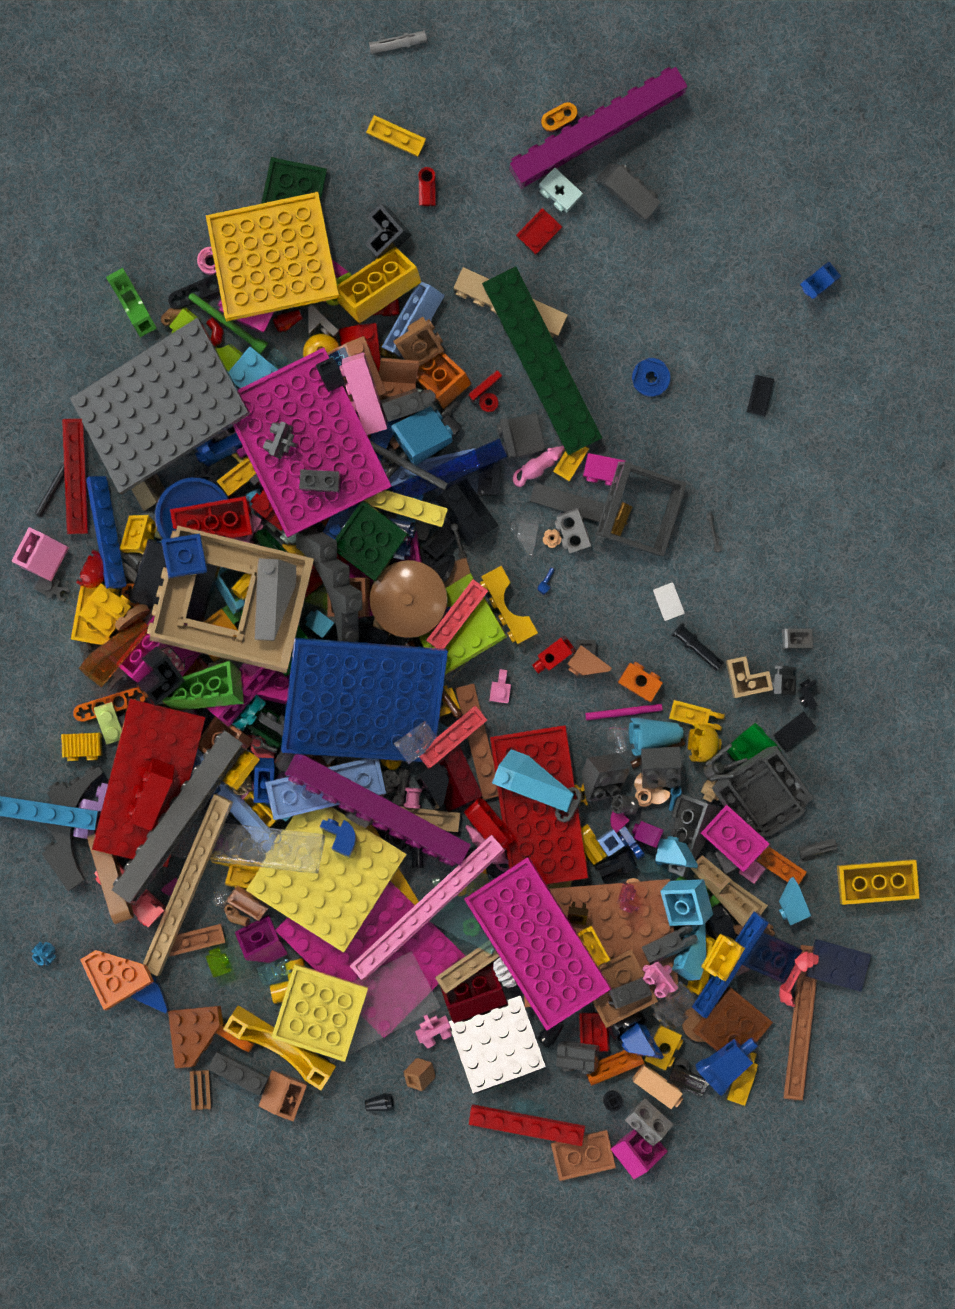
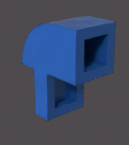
(820, 280)
(345, 839)

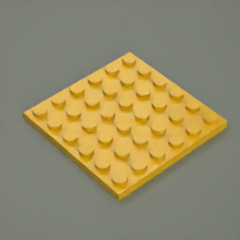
(272, 256)

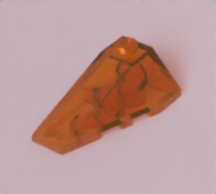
(107, 658)

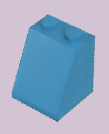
(422, 435)

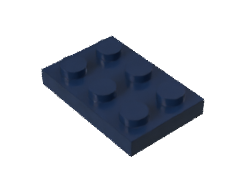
(772, 957)
(839, 965)

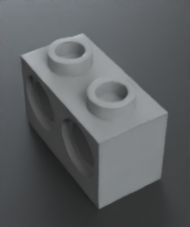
(578, 529)
(648, 1122)

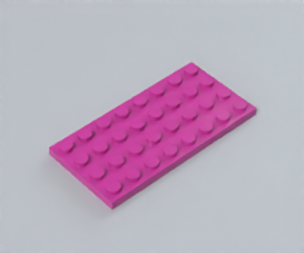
(537, 943)

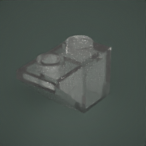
(415, 742)

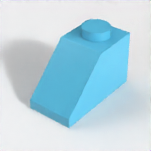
(319, 623)
(676, 853)
(793, 903)

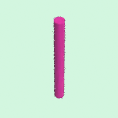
(623, 712)

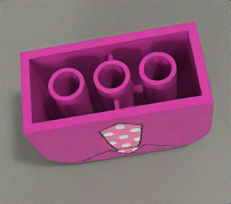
(137, 669)

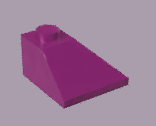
(261, 941)

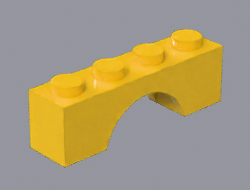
(520, 627)

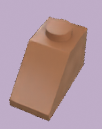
(586, 663)

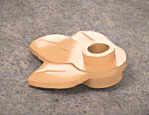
(655, 796)

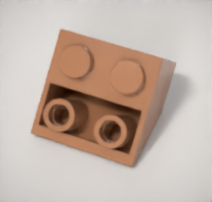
(283, 1095)

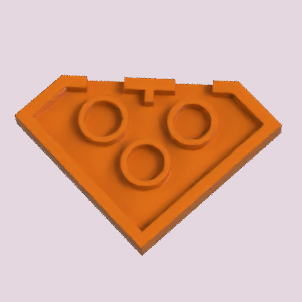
(115, 977)

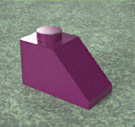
(647, 833)

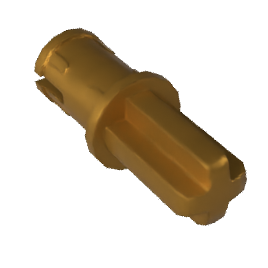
(621, 519)

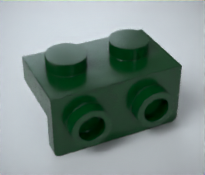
(258, 729)

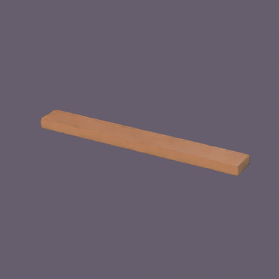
(800, 1034)

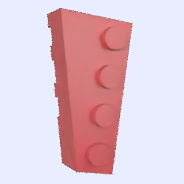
(147, 908)

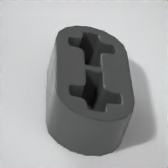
(573, 806)

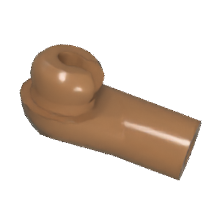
(169, 316)

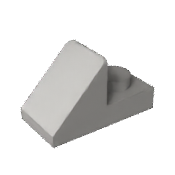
(316, 319)

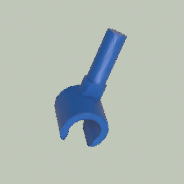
(543, 587)

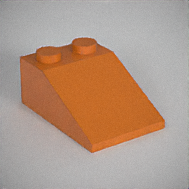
(443, 377)

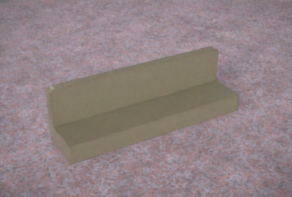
(148, 492)

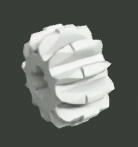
(503, 974)

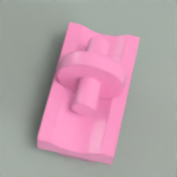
(660, 977)
(432, 1027)

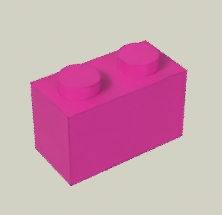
(600, 468)

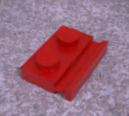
(539, 231)
(594, 1031)

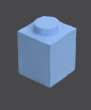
(610, 842)

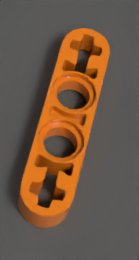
(107, 699)

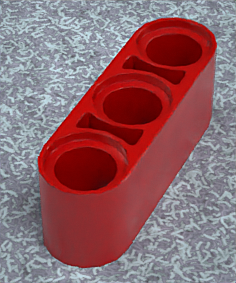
(488, 822)

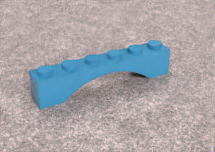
(49, 813)

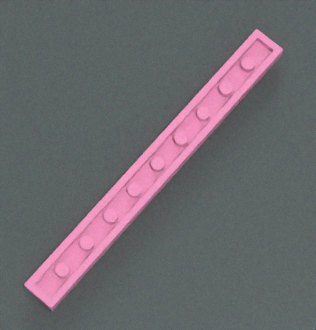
(427, 908)

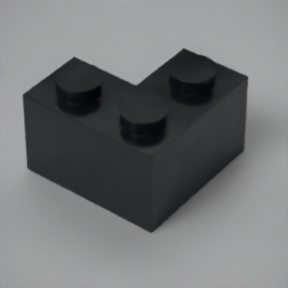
(390, 231)
(162, 679)

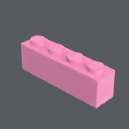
(364, 393)

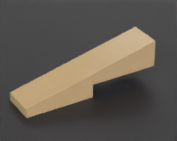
(719, 885)

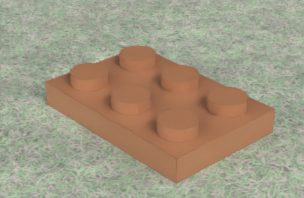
(591, 1157)

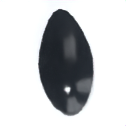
(444, 566)

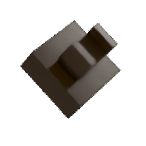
(577, 915)

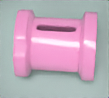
(412, 797)

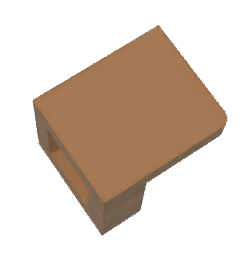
(419, 1074)

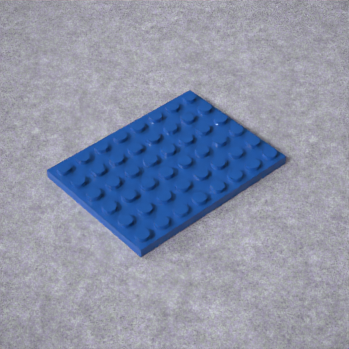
(360, 697)

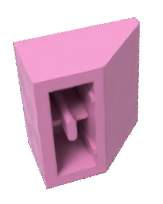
(40, 554)

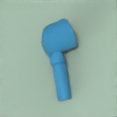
(674, 794)

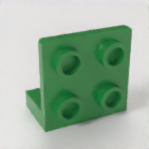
(750, 743)

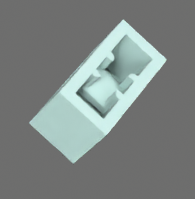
(557, 180)

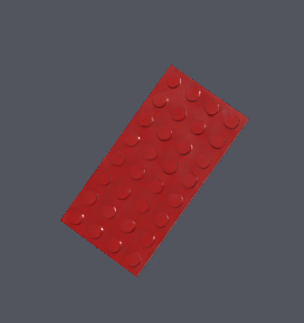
(145, 734)
(551, 845)

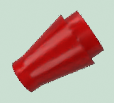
(285, 321)

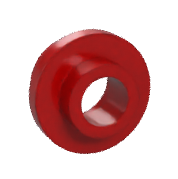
(484, 397)

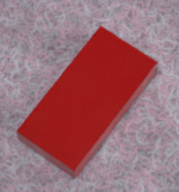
(485, 385)

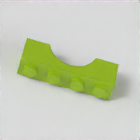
(228, 354)

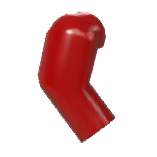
(217, 331)

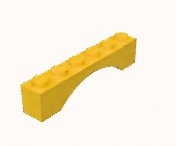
(251, 1028)

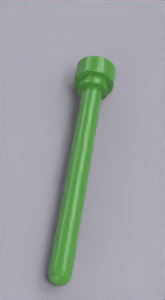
(257, 344)

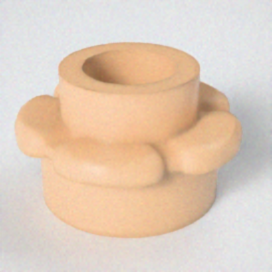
(552, 533)

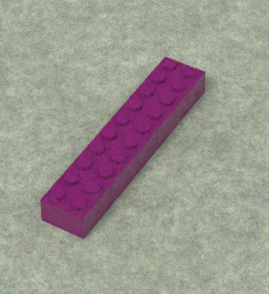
(598, 127)
(375, 808)

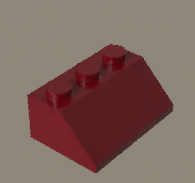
(462, 784)
(475, 995)

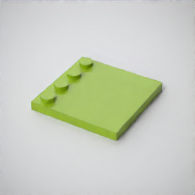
(475, 635)

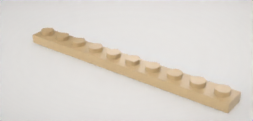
(187, 884)

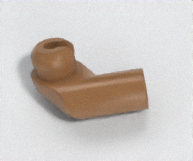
(234, 916)

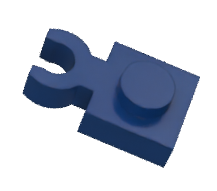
(627, 839)

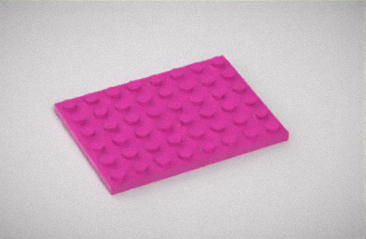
(326, 440)
(429, 945)

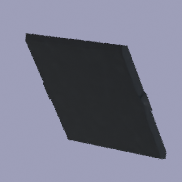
(149, 579)

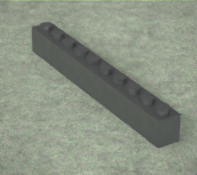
(178, 818)

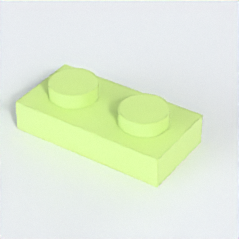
(108, 722)

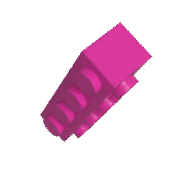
(252, 679)

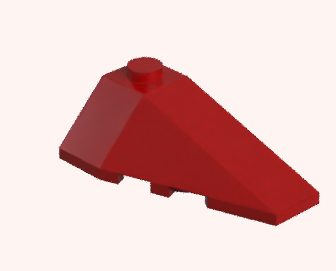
(369, 332)
(221, 518)

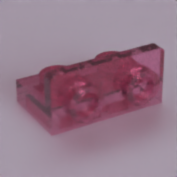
(626, 894)

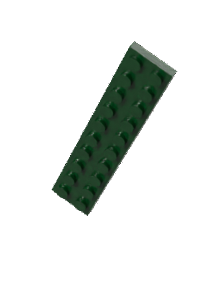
(542, 360)

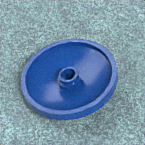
(183, 494)

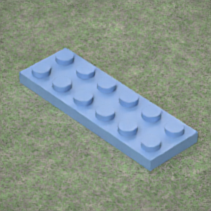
(292, 799)

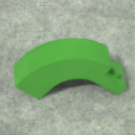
(131, 302)

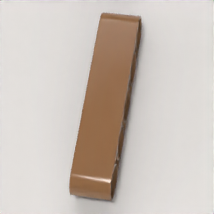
(108, 870)

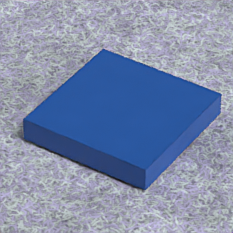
(184, 556)

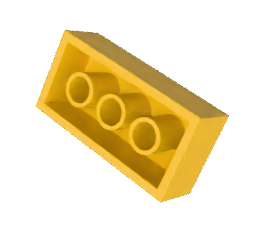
(377, 285)
(878, 881)

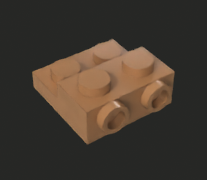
(419, 342)

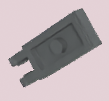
(669, 945)

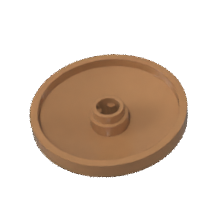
(408, 599)

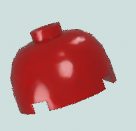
(92, 571)

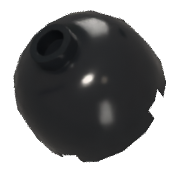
(624, 1025)

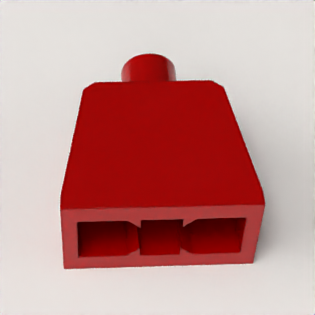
(560, 650)

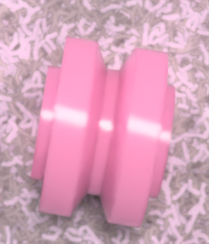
(201, 260)

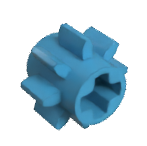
(43, 953)

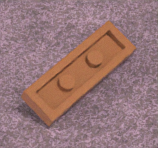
(198, 939)

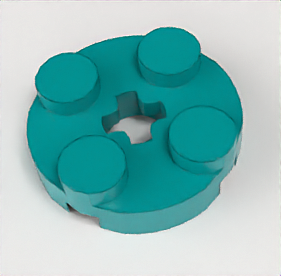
(248, 715)

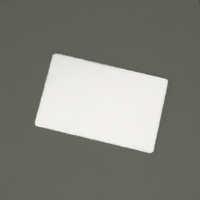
(668, 601)

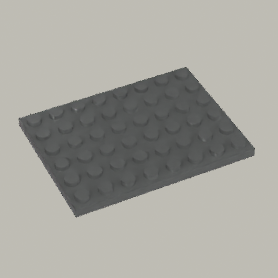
(160, 406)

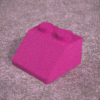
(637, 1154)

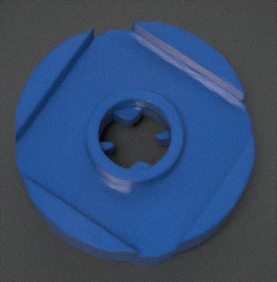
(660, 371)

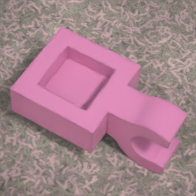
(500, 690)

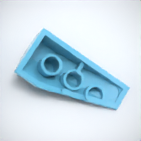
(526, 777)

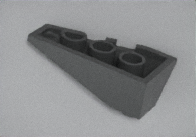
(690, 820)

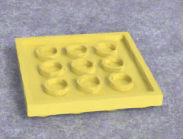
(320, 1012)

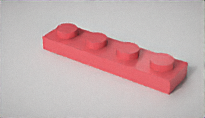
(457, 615)
(453, 736)

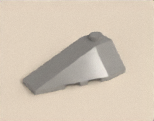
(273, 592)

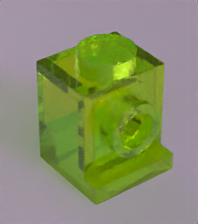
(218, 962)

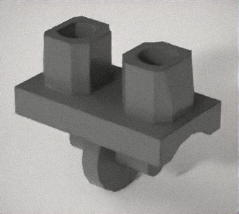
(282, 440)

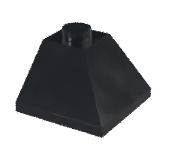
(434, 784)

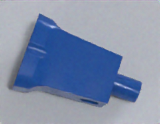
(726, 1064)

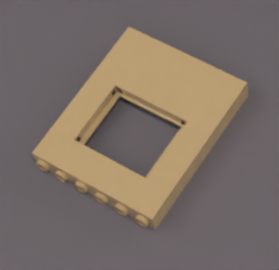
(217, 640)

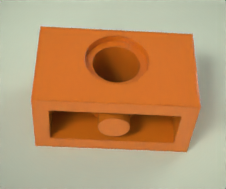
(647, 691)

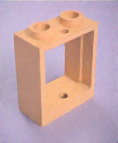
(657, 1086)

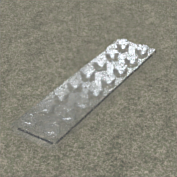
(260, 847)

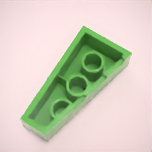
(208, 688)

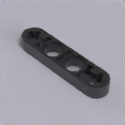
(201, 285)

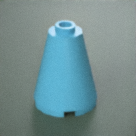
(653, 734)

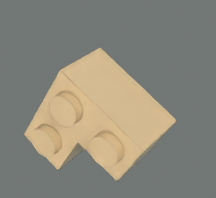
(744, 683)

